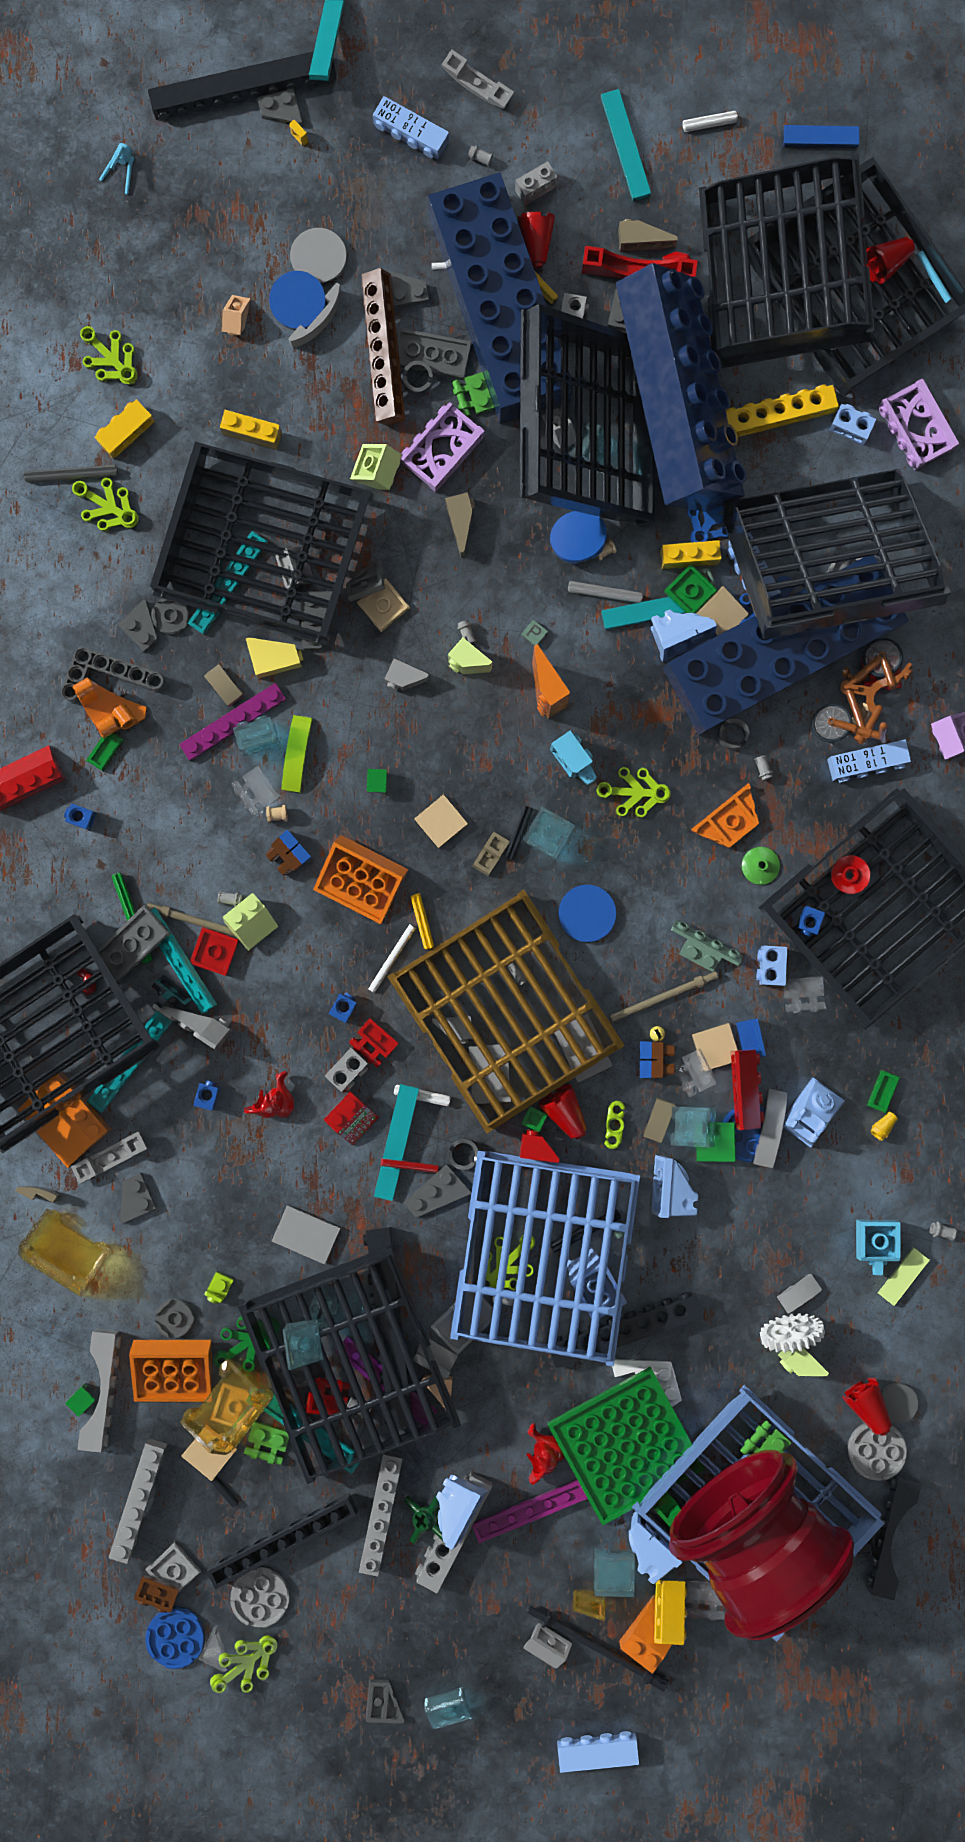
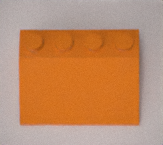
(550, 689)
(360, 879)
(75, 1129)
(171, 1370)

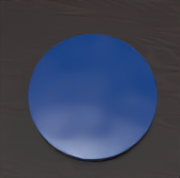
(297, 299)
(578, 537)
(587, 913)
(745, 1139)
(175, 1638)

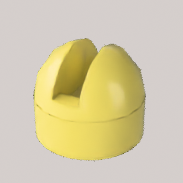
(653, 1035)

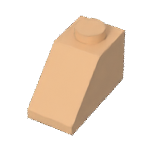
(235, 315)

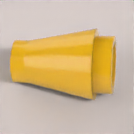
(883, 1127)

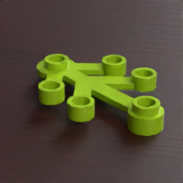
(111, 358)
(108, 506)
(636, 792)
(510, 1269)
(246, 1663)

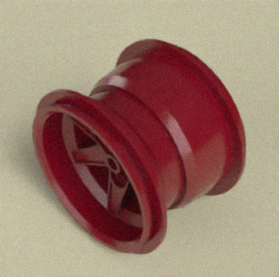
(762, 1545)

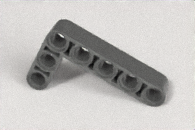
(110, 669)

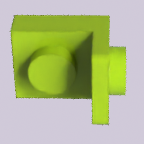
(218, 1288)

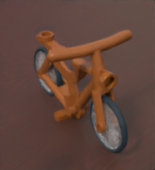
(834, 721)

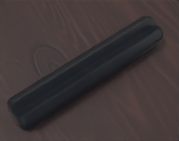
(518, 832)

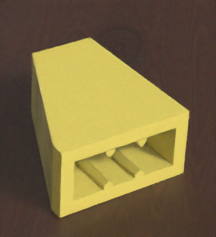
(273, 656)

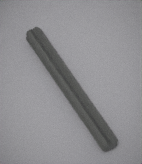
(71, 473)

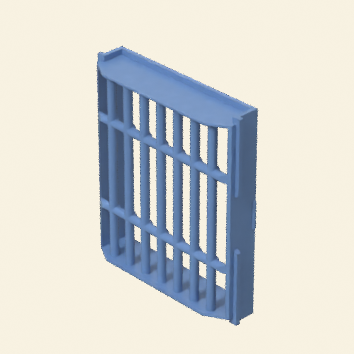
(550, 1216)
(861, 1529)

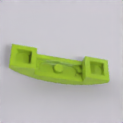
(296, 753)

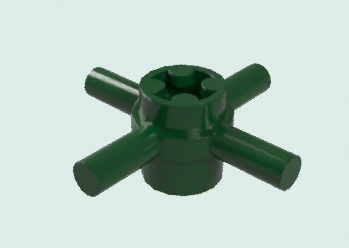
(424, 1518)

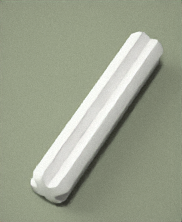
(710, 121)
(429, 1097)

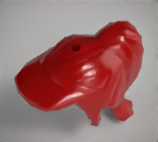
(275, 1103)
(546, 1455)

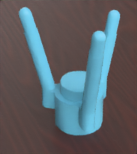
(122, 156)

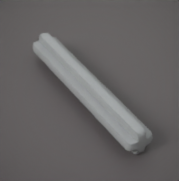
(605, 592)

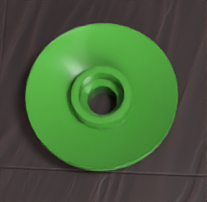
(751, 867)

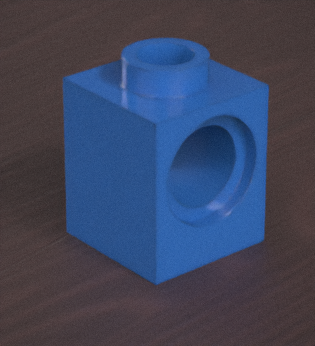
(87, 820)
(816, 915)
(343, 1016)
(200, 1101)

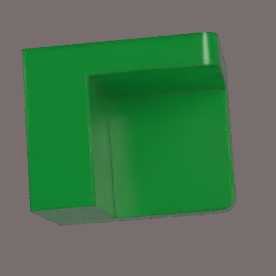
(377, 781)
(534, 1119)
(80, 1400)
(667, 1508)

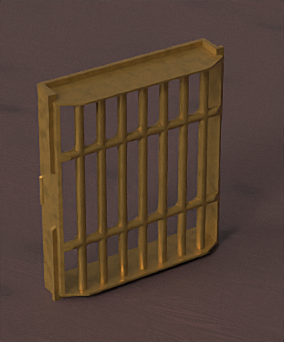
(527, 1044)

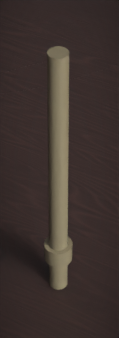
(166, 912)
(697, 982)

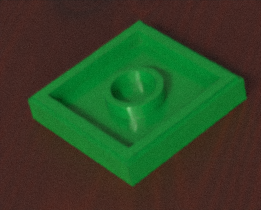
(690, 590)
(724, 1147)

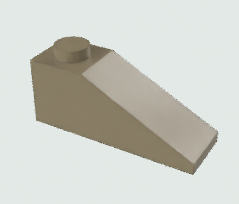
(642, 236)
(460, 515)

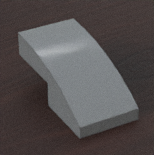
(799, 1293)

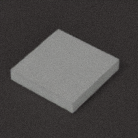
(174, 1567)

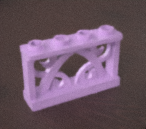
(931, 411)
(468, 441)

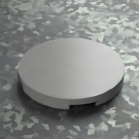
(319, 254)
(876, 1455)
(260, 1597)

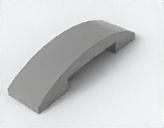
(476, 82)
(302, 335)
(771, 1128)
(109, 1157)

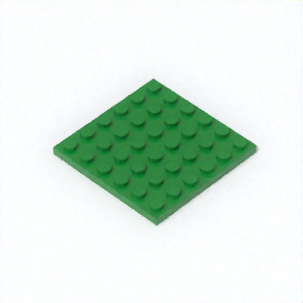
(622, 1443)

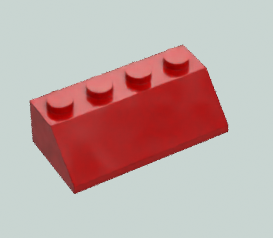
(29, 776)
(746, 1090)

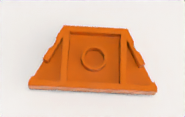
(730, 820)

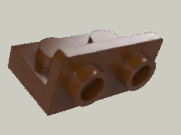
(156, 1593)

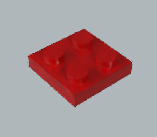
(214, 951)

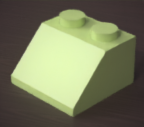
(376, 466)
(468, 659)
(250, 921)
(801, 1363)

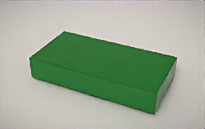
(104, 751)
(883, 1091)

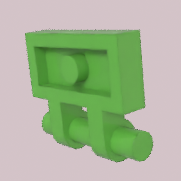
(478, 392)
(270, 1437)
(773, 1441)

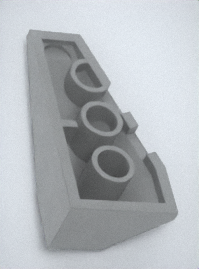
(205, 1028)

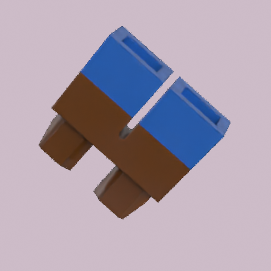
(290, 851)
(657, 1051)

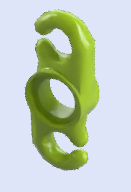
(618, 1133)

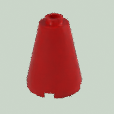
(537, 235)
(888, 257)
(565, 1111)
(869, 1405)

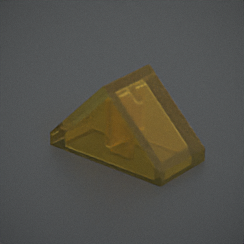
(588, 1604)

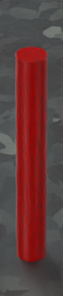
(409, 1165)

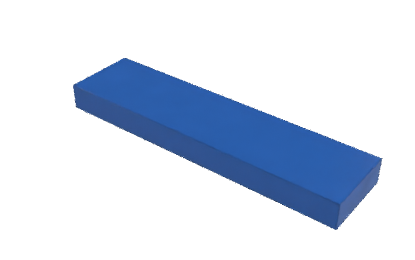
(821, 136)

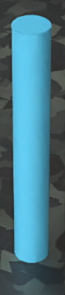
(934, 276)

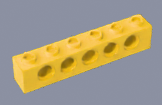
(754, 424)

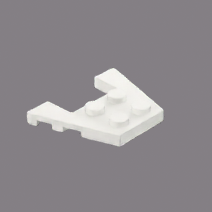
(662, 1369)

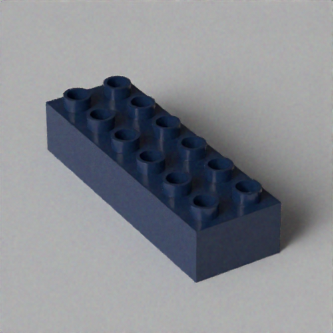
(491, 283)
(681, 388)
(746, 669)

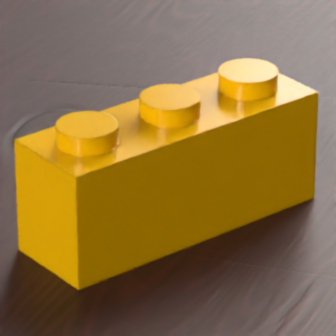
(124, 428)
(250, 429)
(694, 553)
(670, 1612)

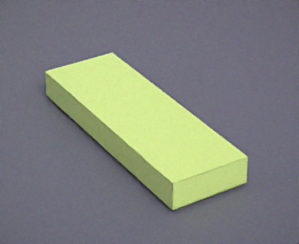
(903, 1276)

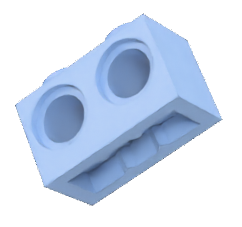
(850, 429)
(777, 966)

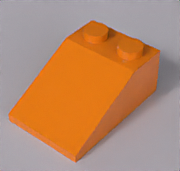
(639, 1639)

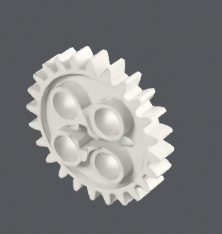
(792, 1333)

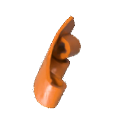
(107, 709)

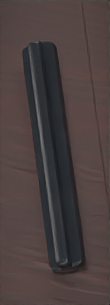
(578, 1233)

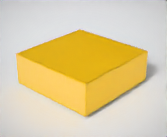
(299, 133)

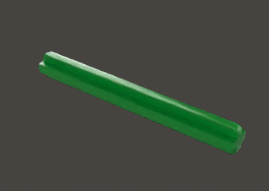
(126, 902)

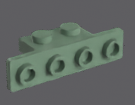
(703, 949)

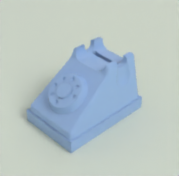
(681, 633)
(812, 1112)
(671, 1190)
(610, 1286)
(457, 1508)
(651, 1549)

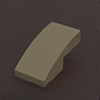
(223, 685)
(491, 853)
(659, 1120)
(33, 1192)

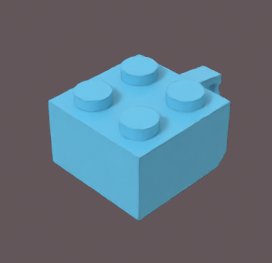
(573, 757)
(877, 1242)

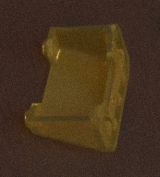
(63, 1253)
(227, 1410)

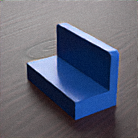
(750, 1036)

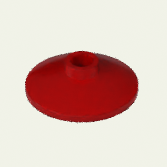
(859, 870)

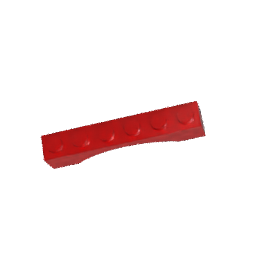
(609, 264)

